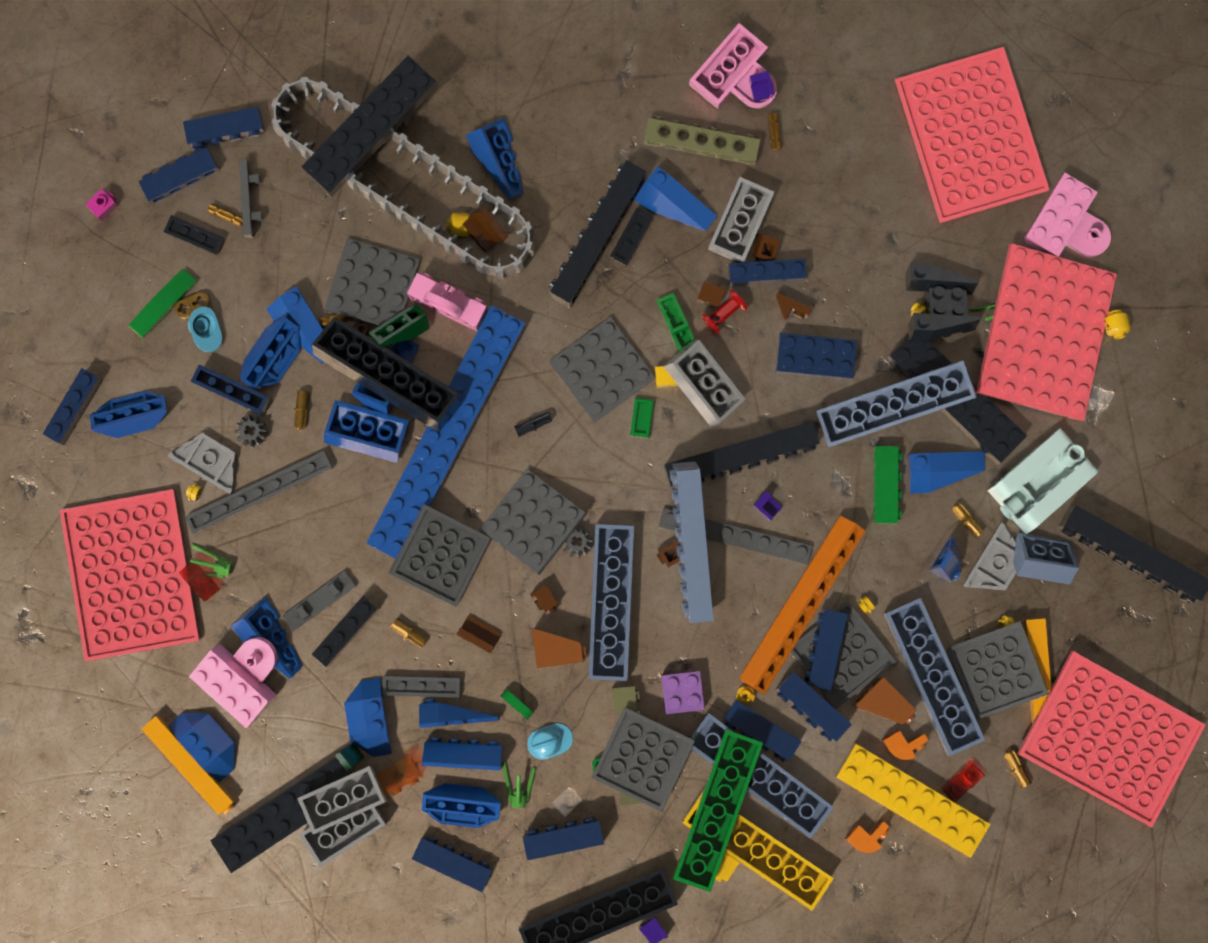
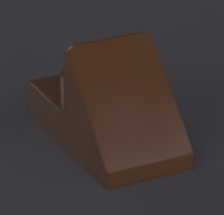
(786, 304)

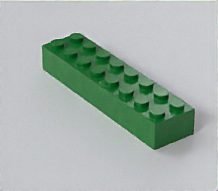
(717, 810)

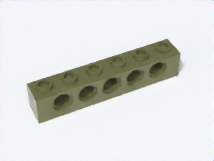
(691, 145)

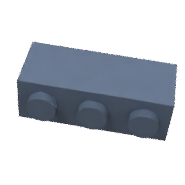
(1045, 558)

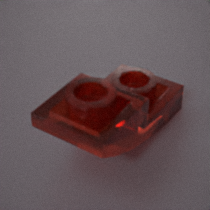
(199, 581)
(962, 781)

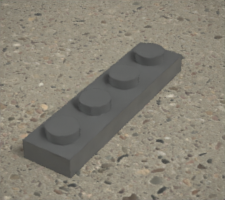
(421, 686)

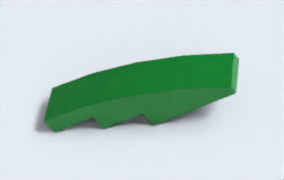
(162, 303)
(675, 321)

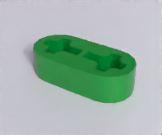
(517, 704)

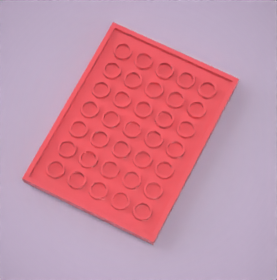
(971, 135)
(1046, 332)
(127, 576)
(1111, 739)

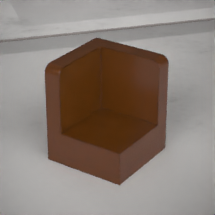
(711, 294)

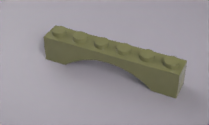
(627, 698)

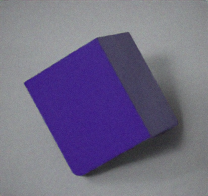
(761, 86)
(767, 506)
(653, 930)

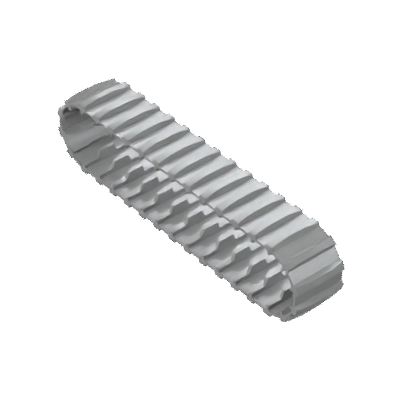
(307, 86)

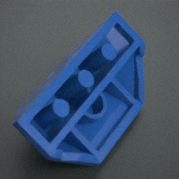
(271, 354)
(129, 414)
(368, 718)
(205, 743)
(461, 805)

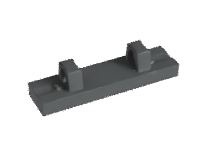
(246, 181)
(319, 601)

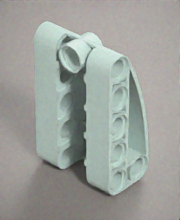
(1042, 481)

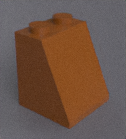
(556, 650)
(886, 702)

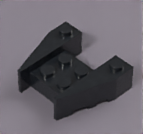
(945, 302)

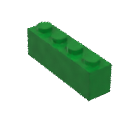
(886, 484)

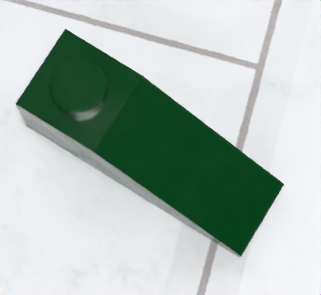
(402, 327)

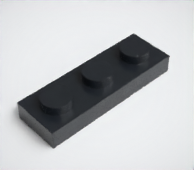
(193, 235)
(631, 236)

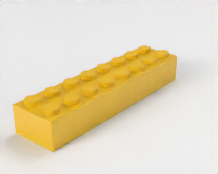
(912, 800)
(773, 860)

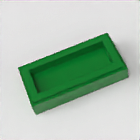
(641, 418)

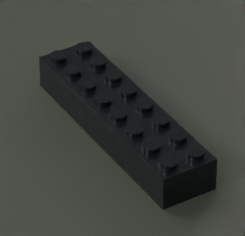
(369, 126)
(598, 233)
(386, 374)
(976, 417)
(752, 452)
(1134, 554)
(273, 820)
(604, 911)

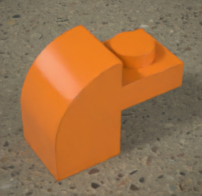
(900, 748)
(867, 842)

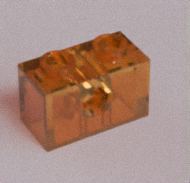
(407, 767)

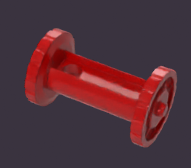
(724, 311)

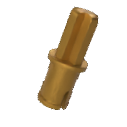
(301, 410)
(967, 519)
(409, 633)
(1017, 768)

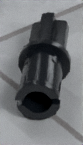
(533, 424)

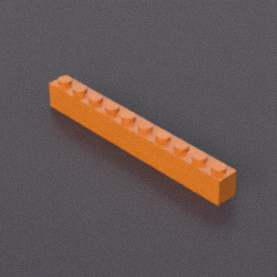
(802, 605)

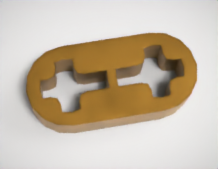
(191, 301)

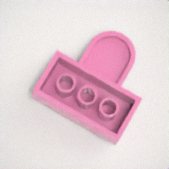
(730, 68)
(1066, 222)
(447, 301)
(238, 679)

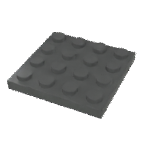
(371, 283)
(602, 369)
(533, 521)
(439, 555)
(859, 659)
(998, 670)
(643, 759)

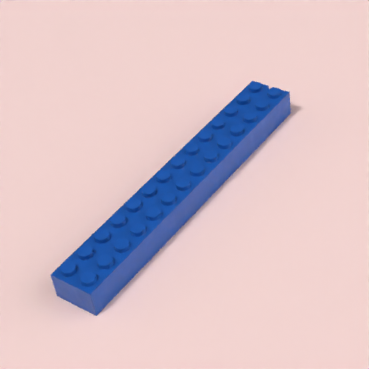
(438, 451)

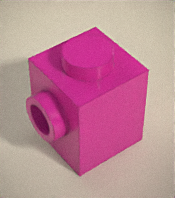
(102, 204)

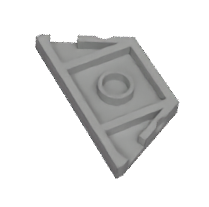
(208, 460)
(995, 565)

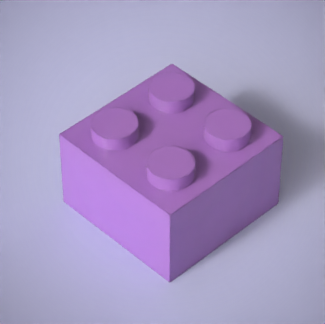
(682, 692)

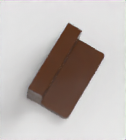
(484, 229)
(479, 634)

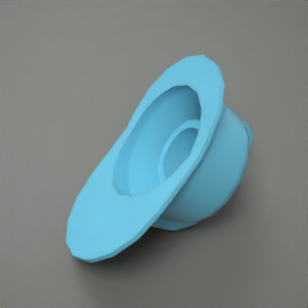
(205, 329)
(549, 741)

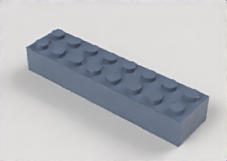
(896, 403)
(692, 539)
(611, 602)
(934, 677)
(769, 782)

